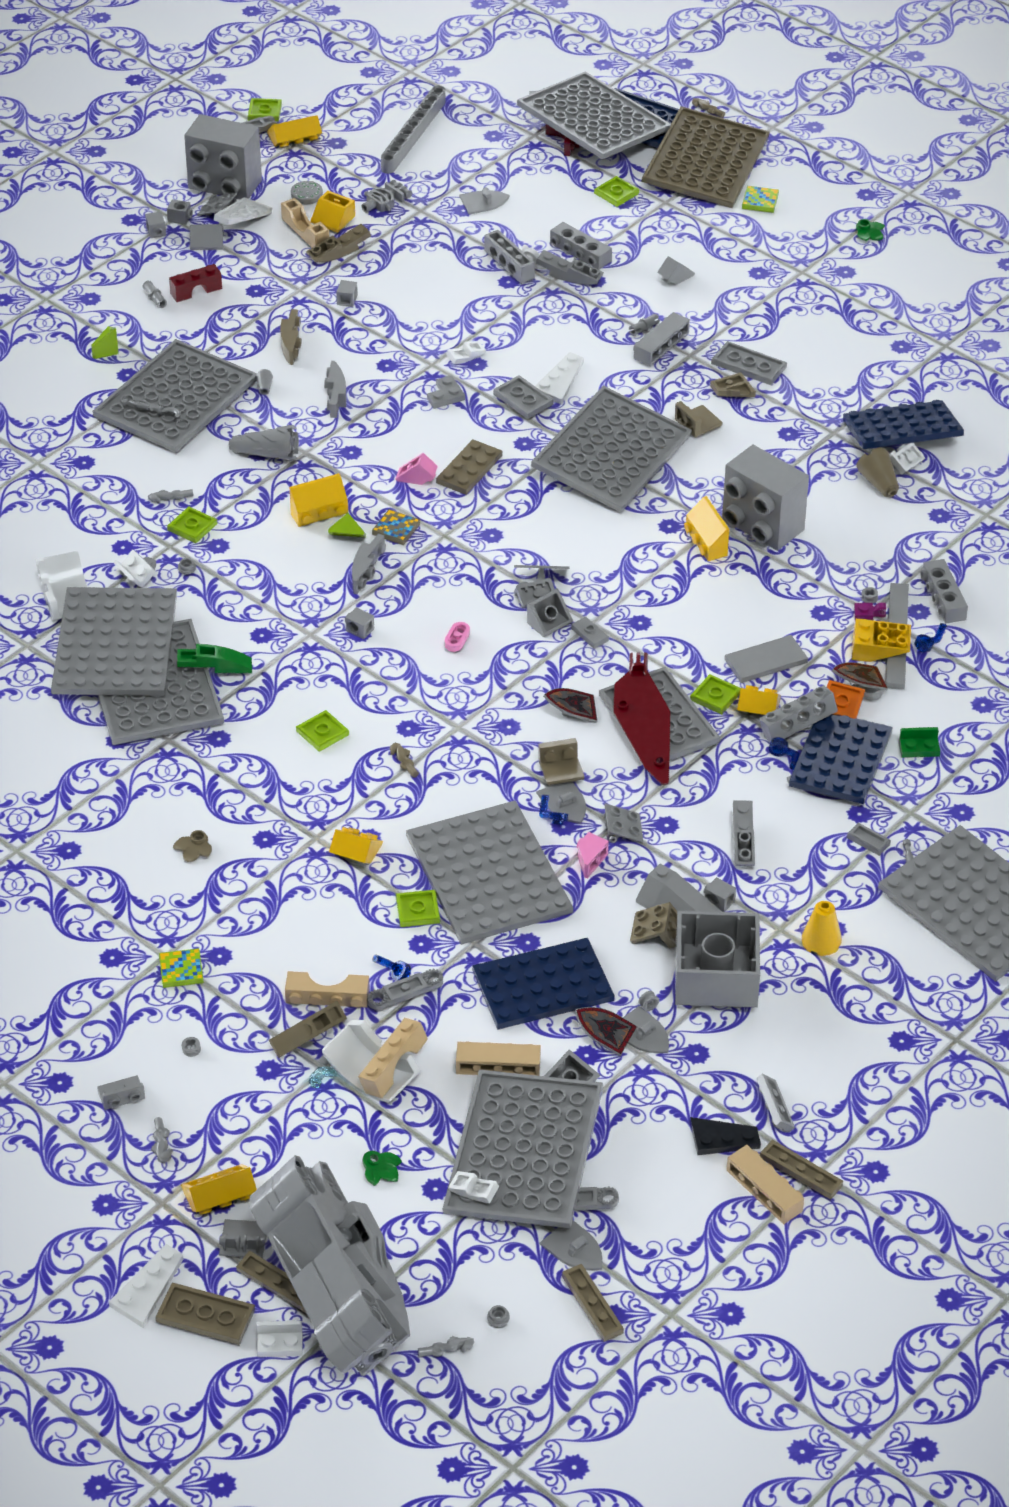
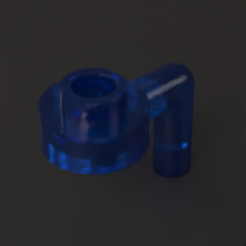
(925, 643)
(780, 747)
(556, 817)
(399, 969)

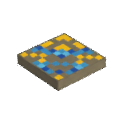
(396, 526)

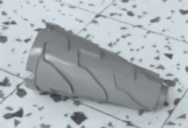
(270, 443)

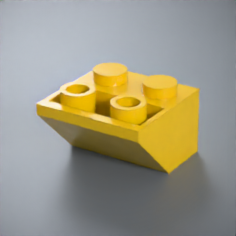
(333, 211)
(758, 701)
(355, 846)

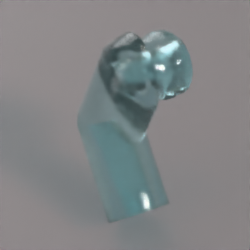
(316, 1077)

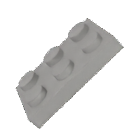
(523, 396)

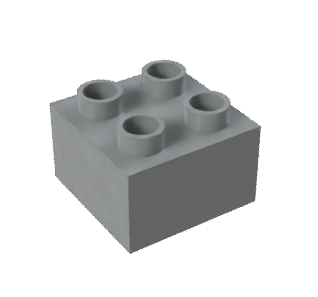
(223, 156)
(765, 497)
(717, 959)

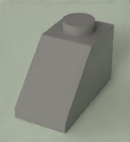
(674, 271)

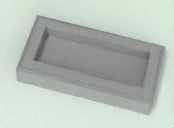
(868, 839)

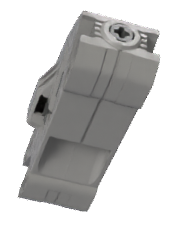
(334, 1264)

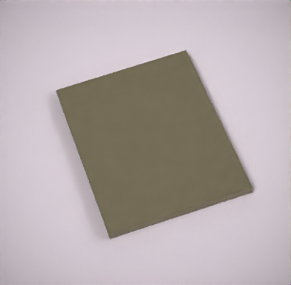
(706, 157)

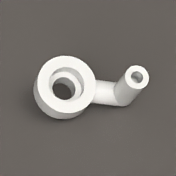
(530, 252)

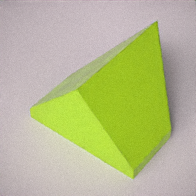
(105, 344)
(347, 527)

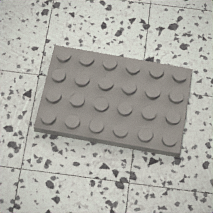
(688, 726)

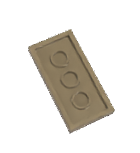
(469, 467)
(205, 1313)

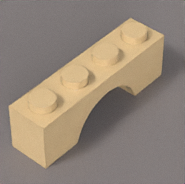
(295, 216)
(303, 990)
(379, 1072)

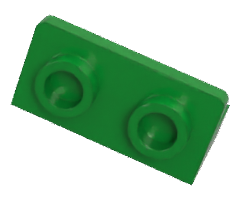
(919, 742)

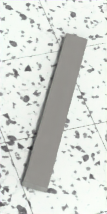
(897, 614)

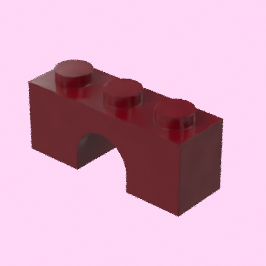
(183, 284)

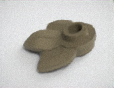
(193, 846)

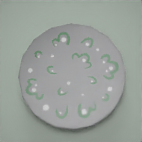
(307, 192)

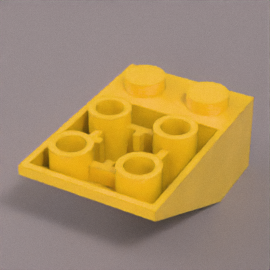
(879, 640)

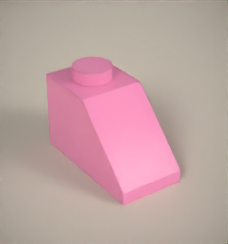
(417, 470)
(591, 852)

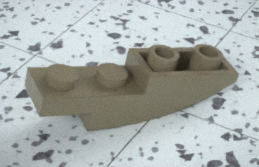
(336, 248)
(290, 336)
(307, 1029)

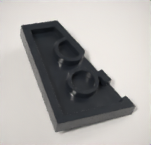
(722, 1137)

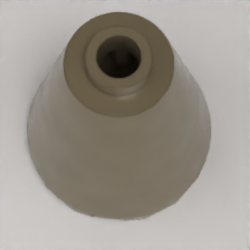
(879, 471)

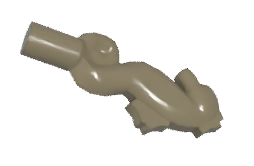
(705, 105)
(403, 757)

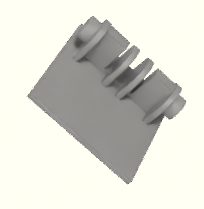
(217, 203)
(622, 823)
(240, 1237)

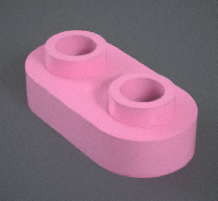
(457, 636)

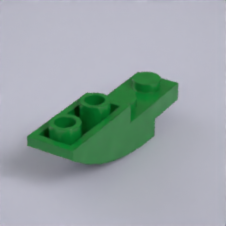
(222, 658)

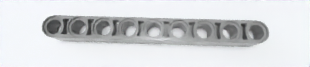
(413, 129)

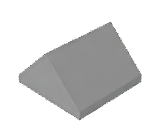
(206, 237)
(548, 613)

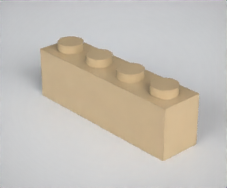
(497, 1057)
(765, 1184)

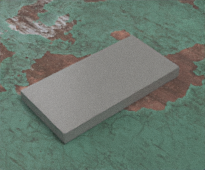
(749, 363)
(766, 658)

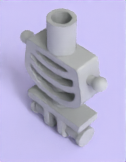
(383, 198)

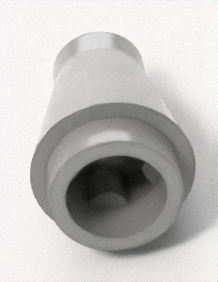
(264, 380)

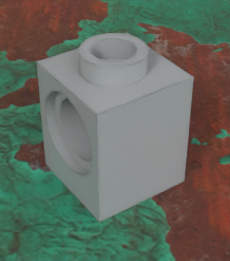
(179, 212)
(155, 224)
(347, 293)
(359, 623)
(720, 894)

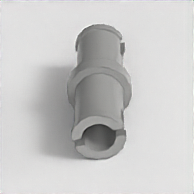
(154, 294)
(644, 324)

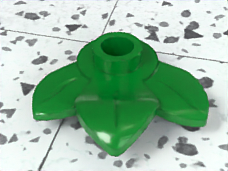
(869, 230)
(383, 1168)

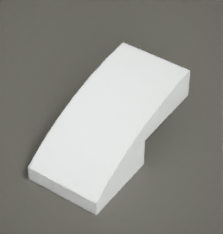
(470, 351)
(471, 1187)

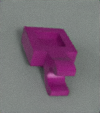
(868, 611)

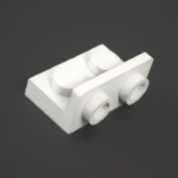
(906, 457)
(135, 569)
(279, 1338)

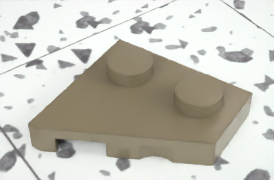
(733, 386)

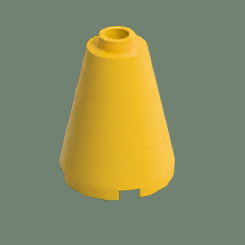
(822, 930)

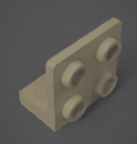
(698, 419)
(560, 761)
(655, 922)

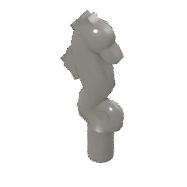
(165, 495)
(161, 1146)
(452, 1345)

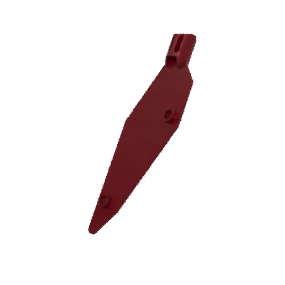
(644, 717)

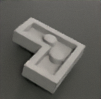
(448, 392)

